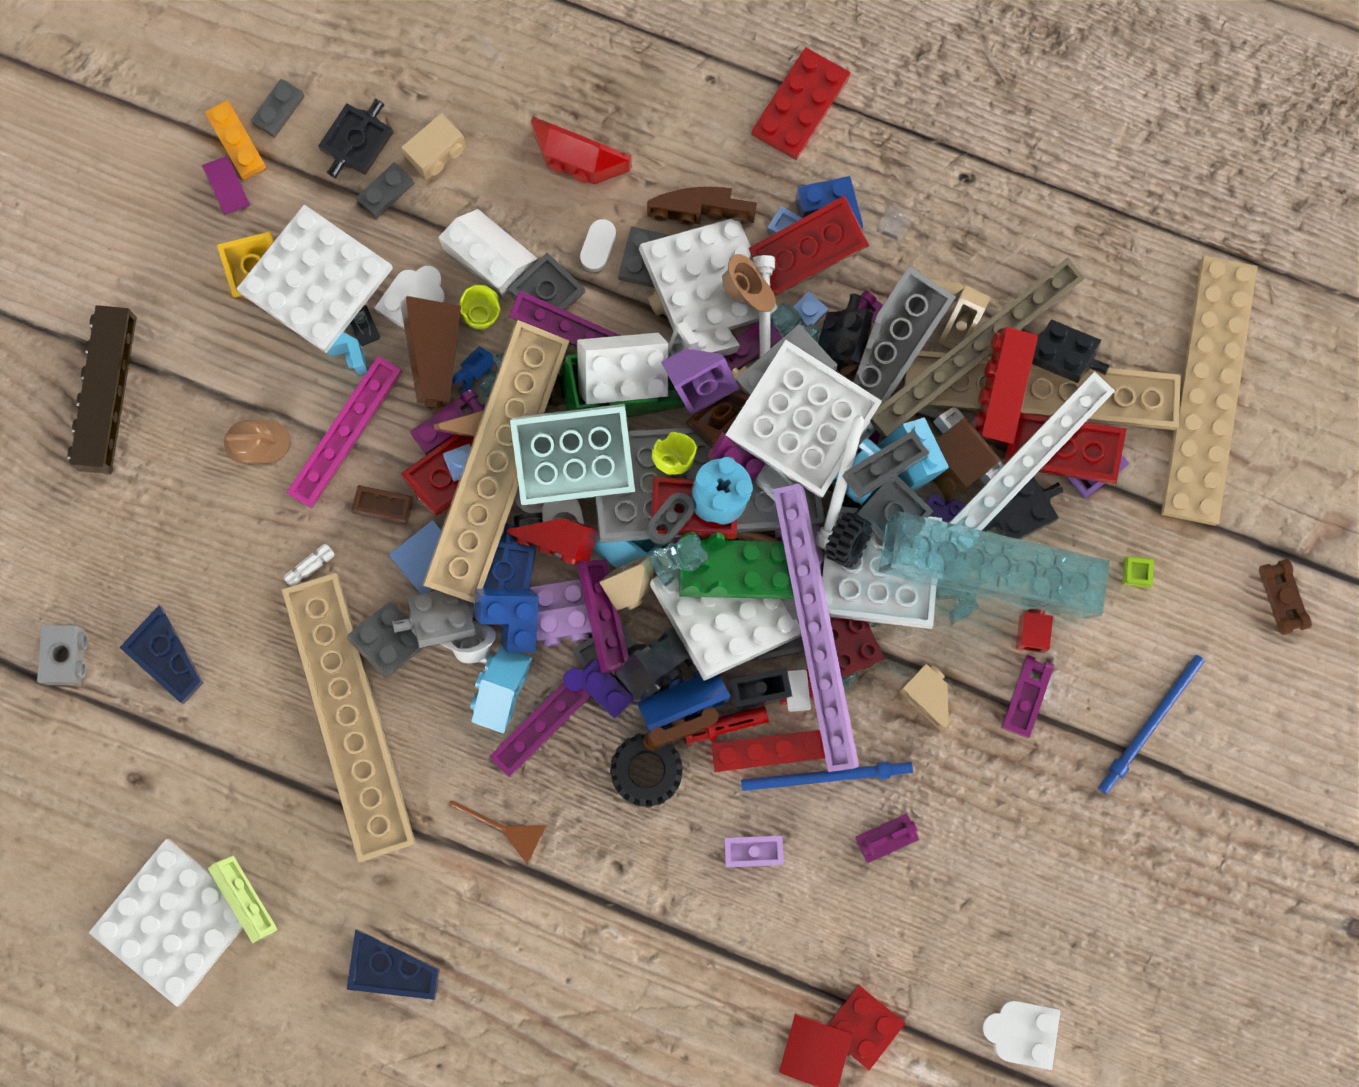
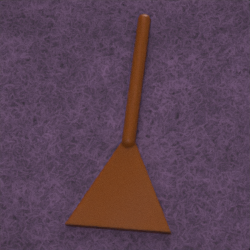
(521, 837)

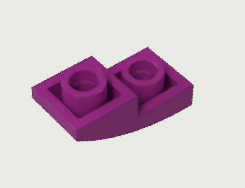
(225, 185)

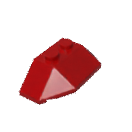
(577, 154)

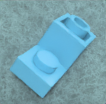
(353, 353)

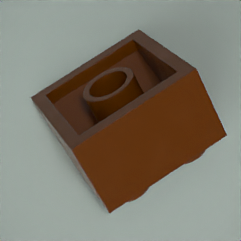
(717, 417)
(967, 459)

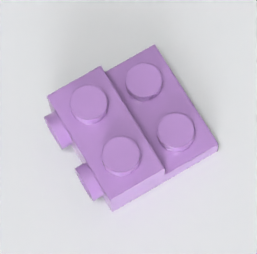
(561, 613)

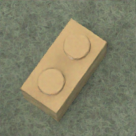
(434, 146)

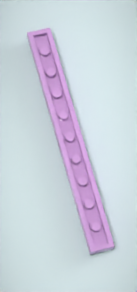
(815, 628)

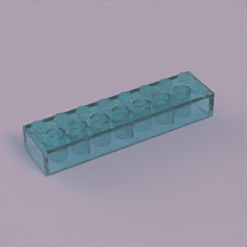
(993, 566)

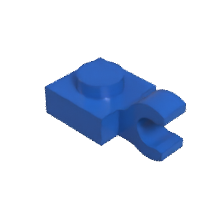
(474, 366)

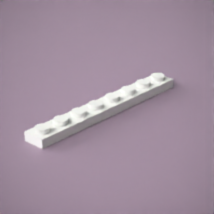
(1034, 453)

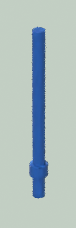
(1120, 766)
(882, 770)

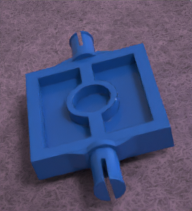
(511, 564)

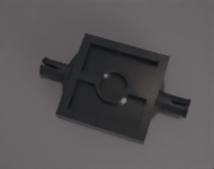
(355, 138)
(846, 333)
(1067, 352)
(1026, 511)

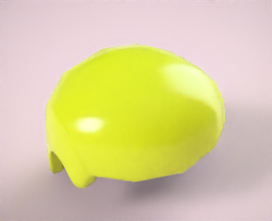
(479, 307)
(674, 454)

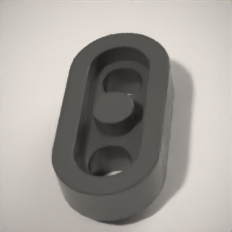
(669, 519)

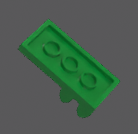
(738, 570)

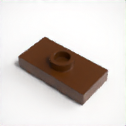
(382, 504)

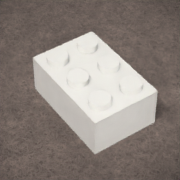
(622, 368)

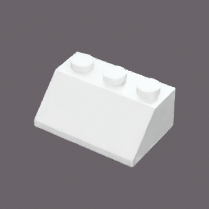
(486, 251)

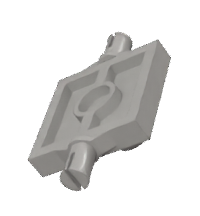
(437, 618)

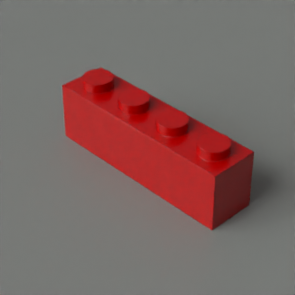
(1005, 385)

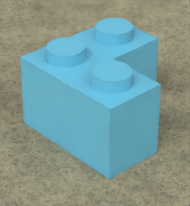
(499, 689)

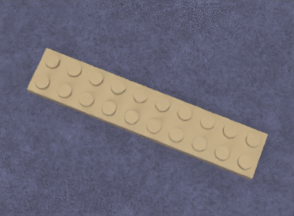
(1209, 391)
(1138, 398)
(490, 471)
(348, 718)

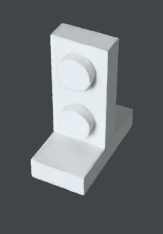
(713, 340)

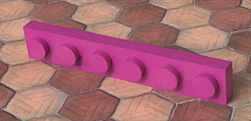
(344, 432)

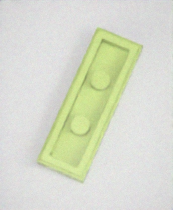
(242, 899)

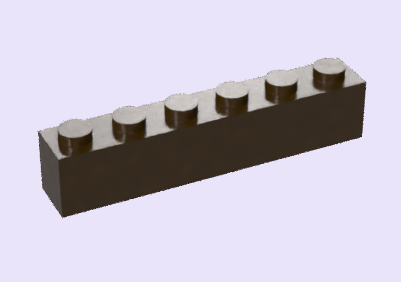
(102, 389)

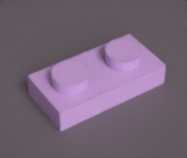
(753, 851)

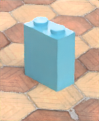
(927, 469)

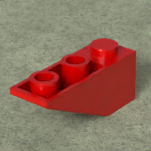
(564, 536)

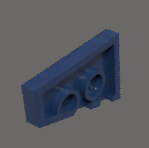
(163, 656)
(390, 971)

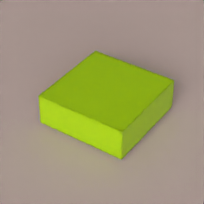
(1138, 571)

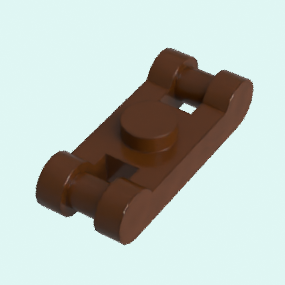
(1284, 597)
(680, 729)

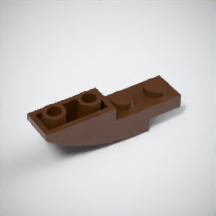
(690, 203)

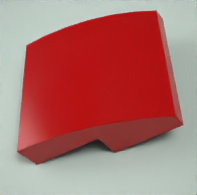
(815, 1052)

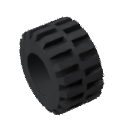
(645, 795)

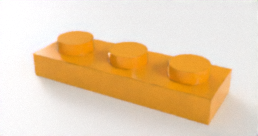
(235, 140)

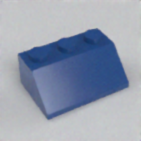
(682, 700)

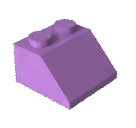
(700, 378)

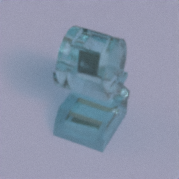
(786, 318)
(684, 555)
(965, 600)

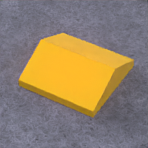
(241, 257)

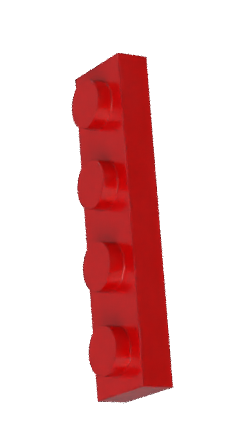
(767, 751)

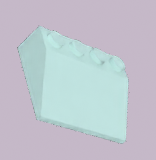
(572, 454)

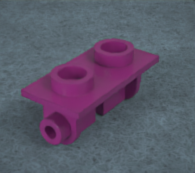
(887, 838)

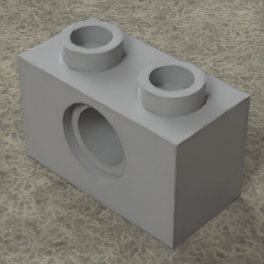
(52, 642)

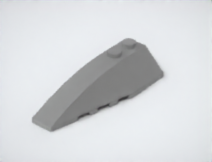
(901, 332)

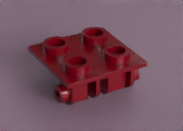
(855, 645)

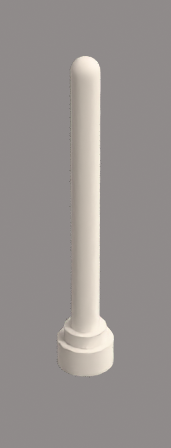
(765, 266)
(841, 484)

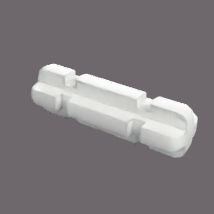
(309, 565)

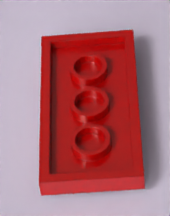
(800, 103)
(812, 244)
(1089, 454)

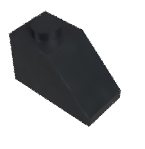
(761, 688)

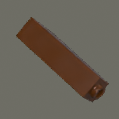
(431, 343)

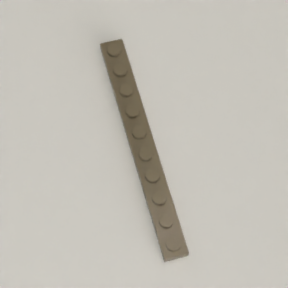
(974, 348)

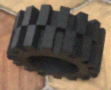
(848, 540)

